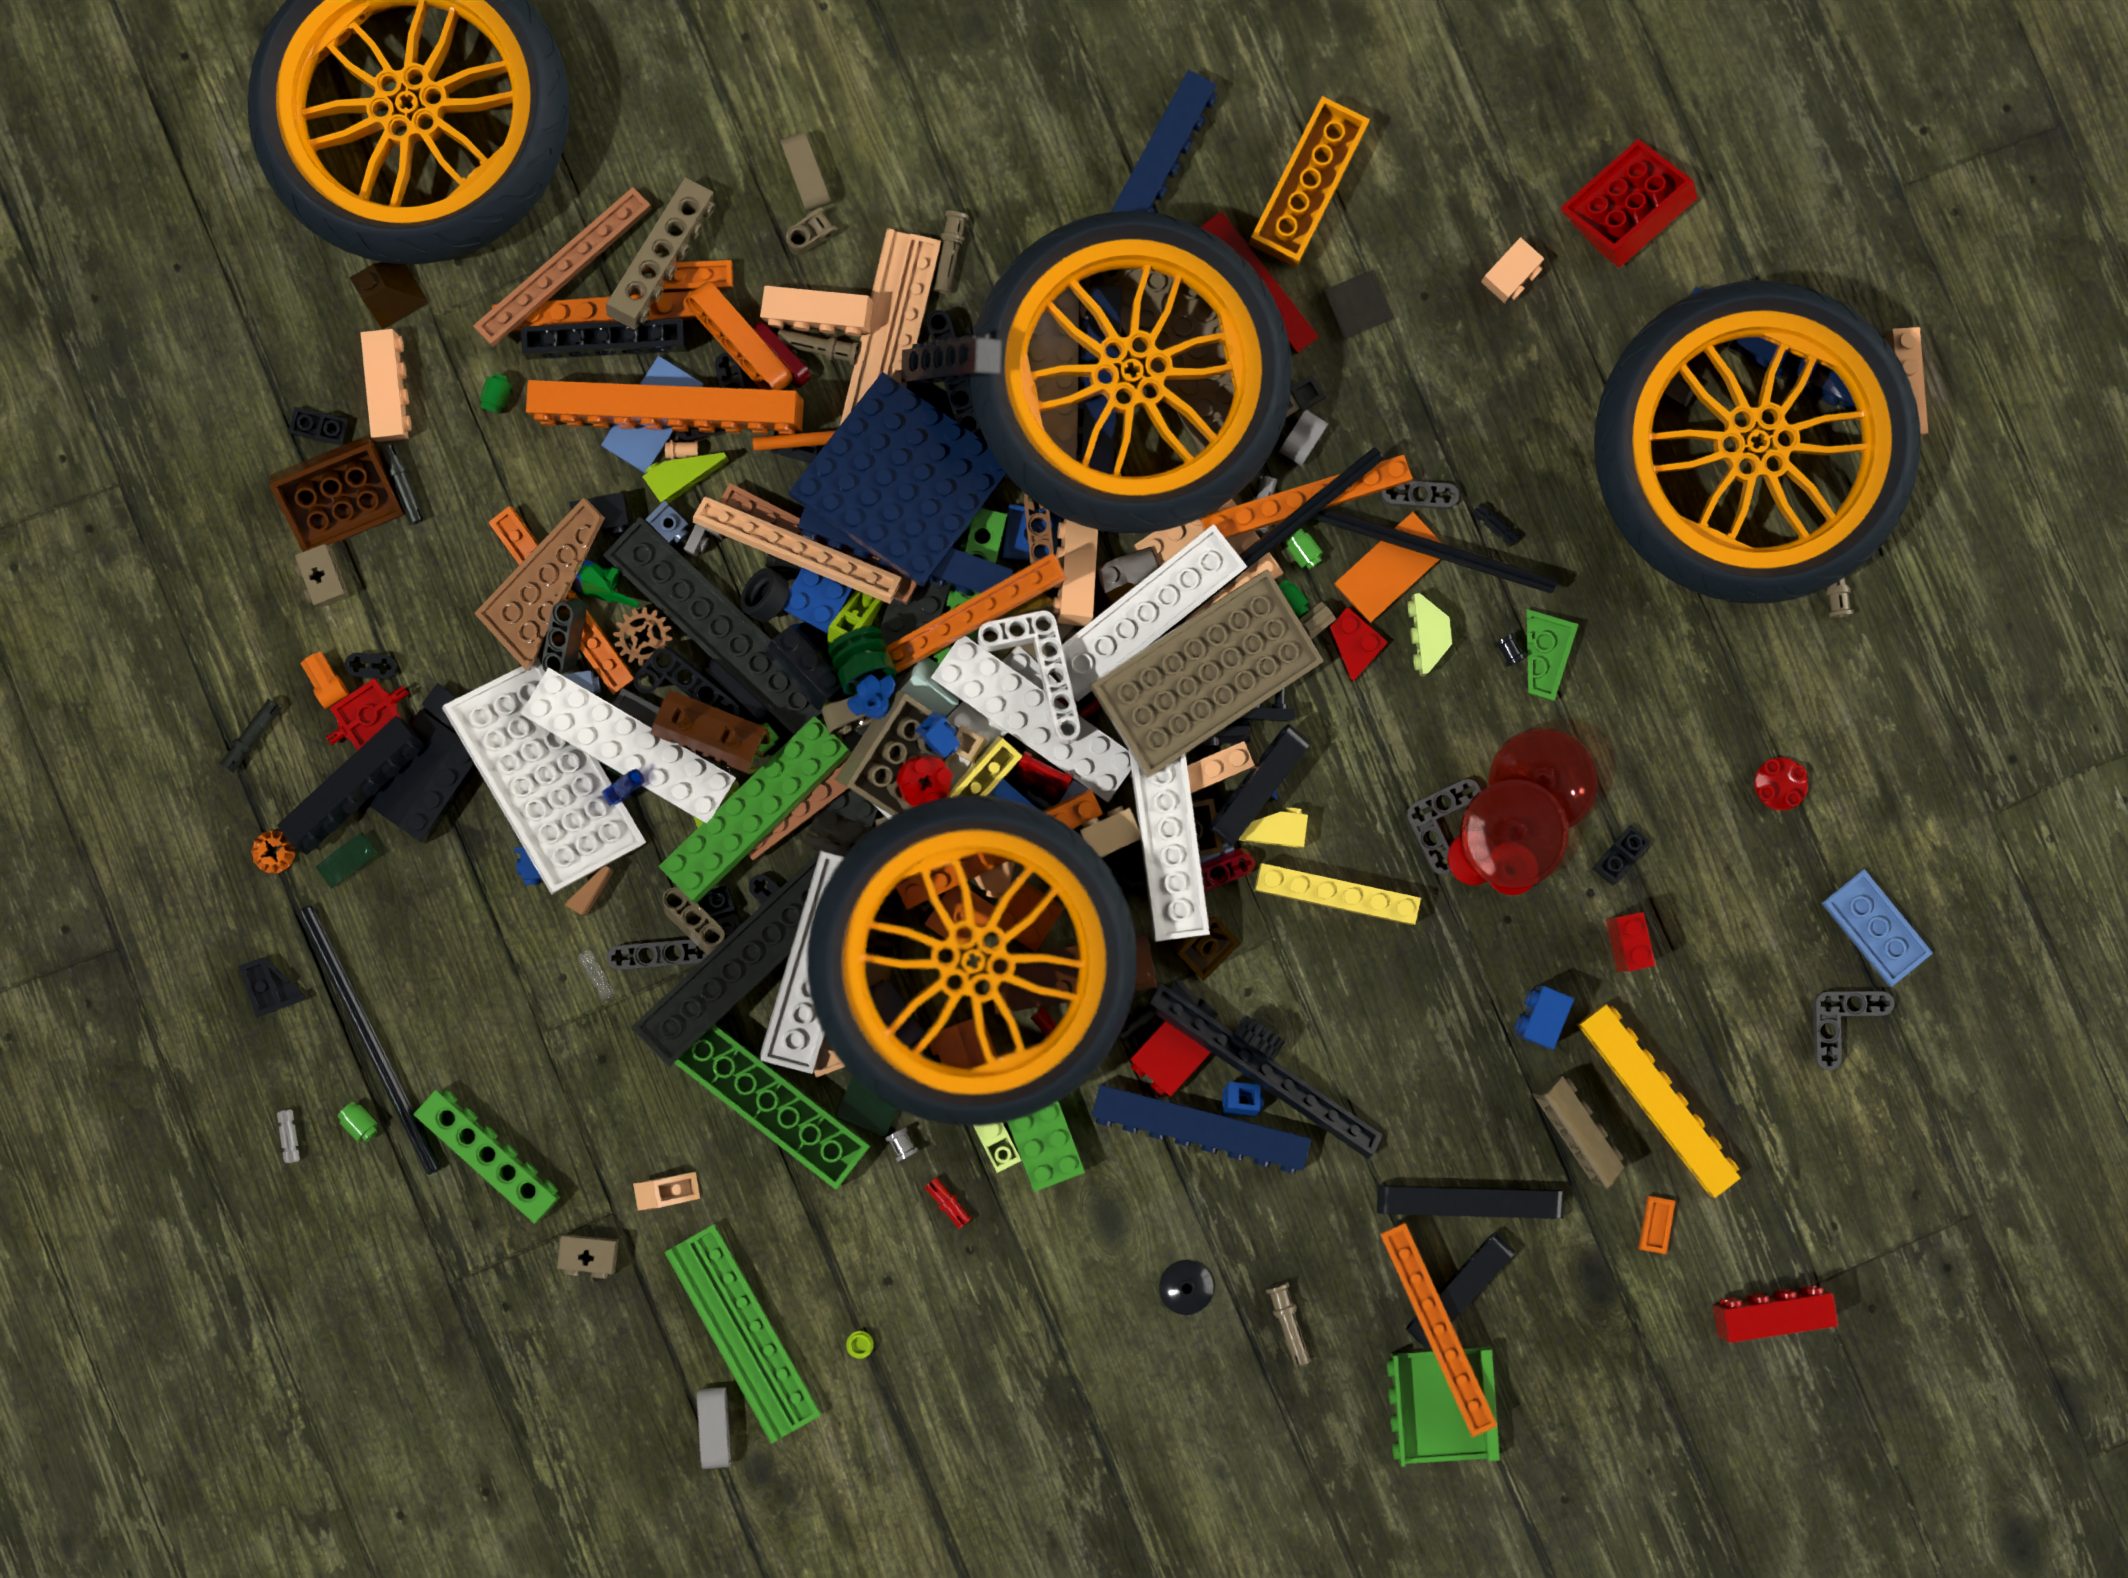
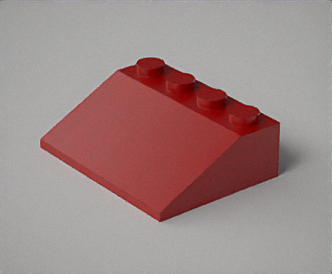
(1630, 202)

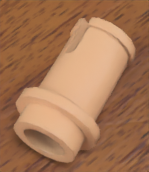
(681, 449)

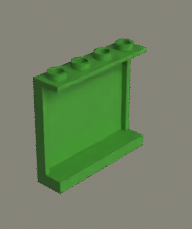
(1427, 1415)

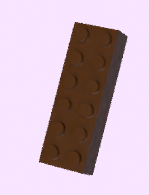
(1062, 976)

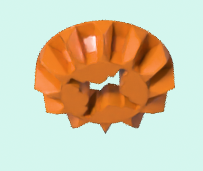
(284, 856)

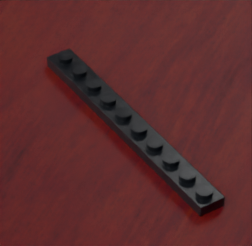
(1264, 1071)

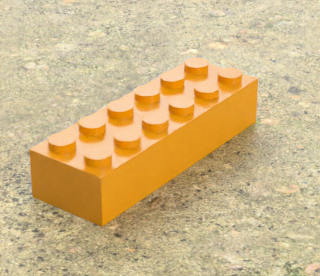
(1309, 182)

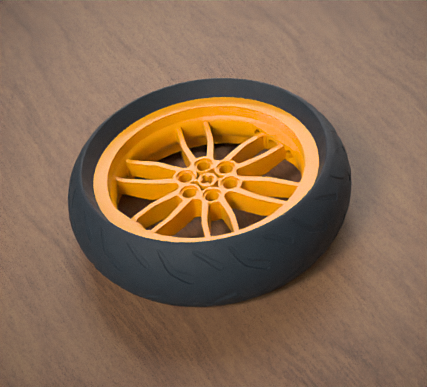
(484, 203)
(1810, 328)
(1253, 348)
(1015, 1081)

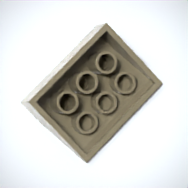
(884, 749)
(1579, 1131)

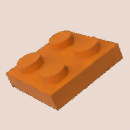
(1020, 906)

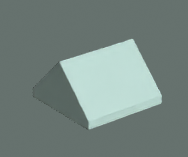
(920, 686)

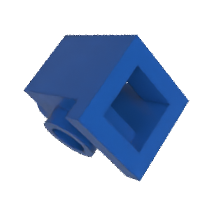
(938, 734)
(526, 868)
(1248, 1092)

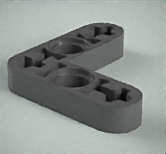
(1430, 823)
(1833, 1017)

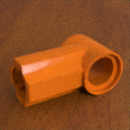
(327, 686)

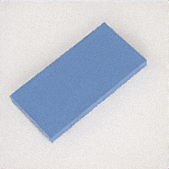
(643, 446)
(1876, 928)

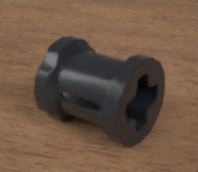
(1510, 649)

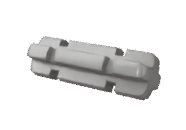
(288, 1136)

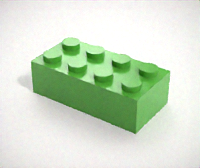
(1046, 1147)

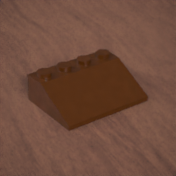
(336, 494)

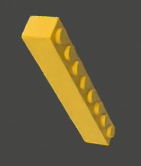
(1658, 1100)

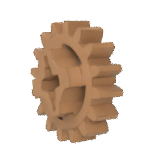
(631, 630)

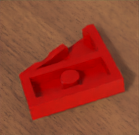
(1355, 642)

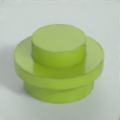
(859, 1344)

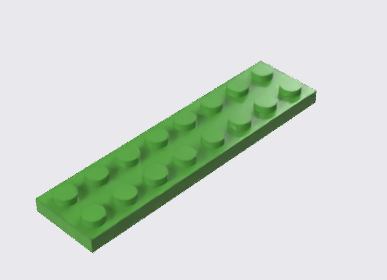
(754, 810)

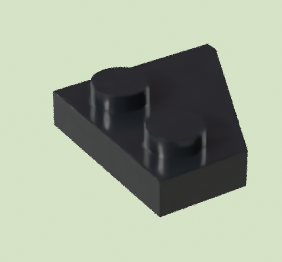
(268, 987)

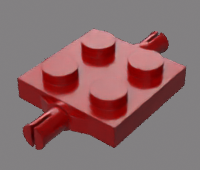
(365, 713)

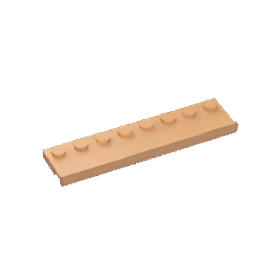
(898, 310)

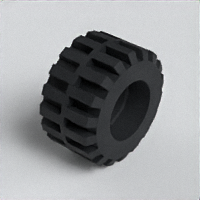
(883, 942)

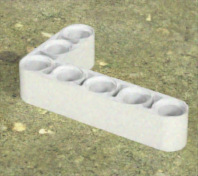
(1046, 664)

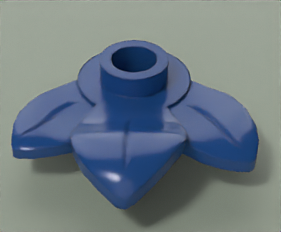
(872, 696)

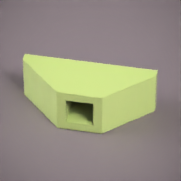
(1430, 633)
(998, 1145)

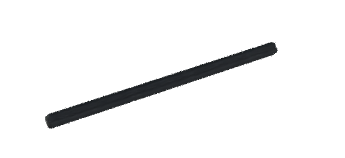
(1302, 515)
(1436, 549)
(369, 1040)

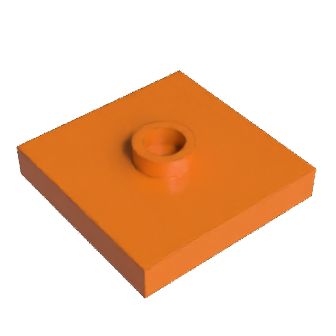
(954, 908)

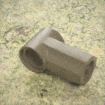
(1317, 620)

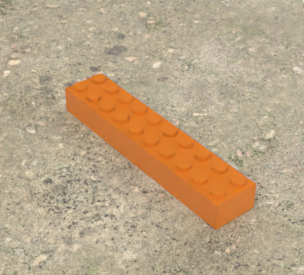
(665, 406)

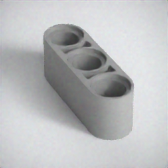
(714, 1428)

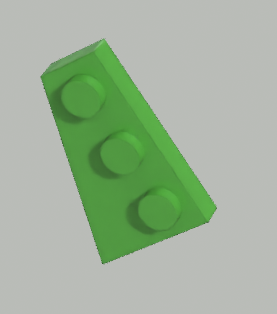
(1548, 651)

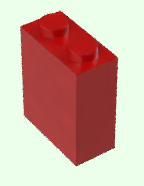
(1630, 942)
(1168, 1058)

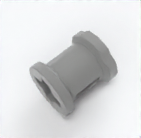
(901, 1144)

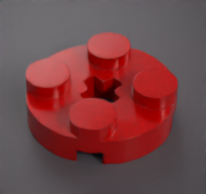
(920, 767)

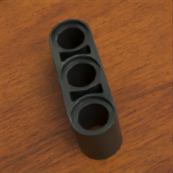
(572, 628)

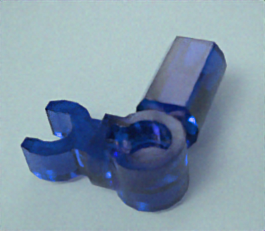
(623, 787)

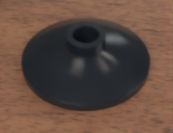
(1179, 1274)

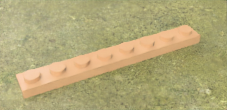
(797, 549)

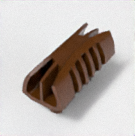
(710, 731)

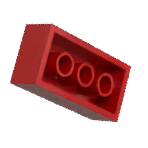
(1775, 1314)

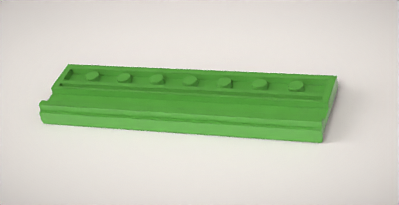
(743, 1333)

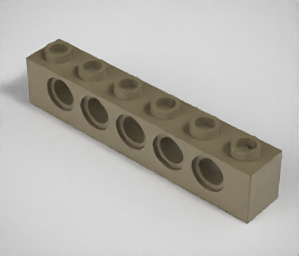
(688, 197)

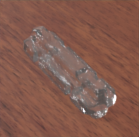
(596, 974)

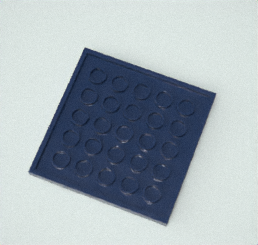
(900, 479)

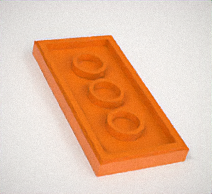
(1386, 572)

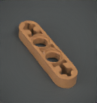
(1036, 539)

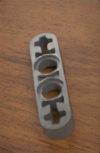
(659, 950)

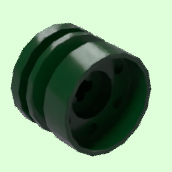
(858, 654)

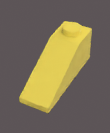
(1278, 829)

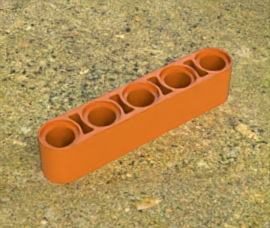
(738, 338)

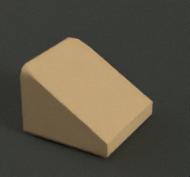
(970, 744)

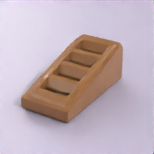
(587, 895)

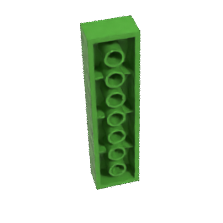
(774, 1105)

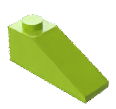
(677, 476)
(855, 614)

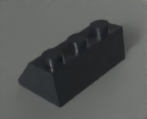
(806, 664)

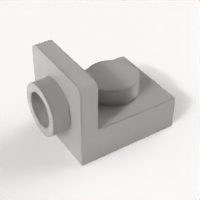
(698, 541)

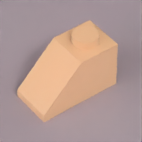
(996, 880)
(666, 1191)

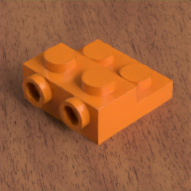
(960, 1046)

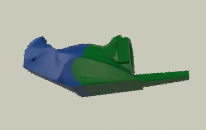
(600, 583)

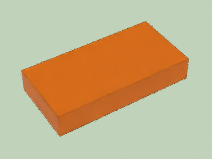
(1656, 1225)

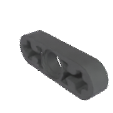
(1439, 502)

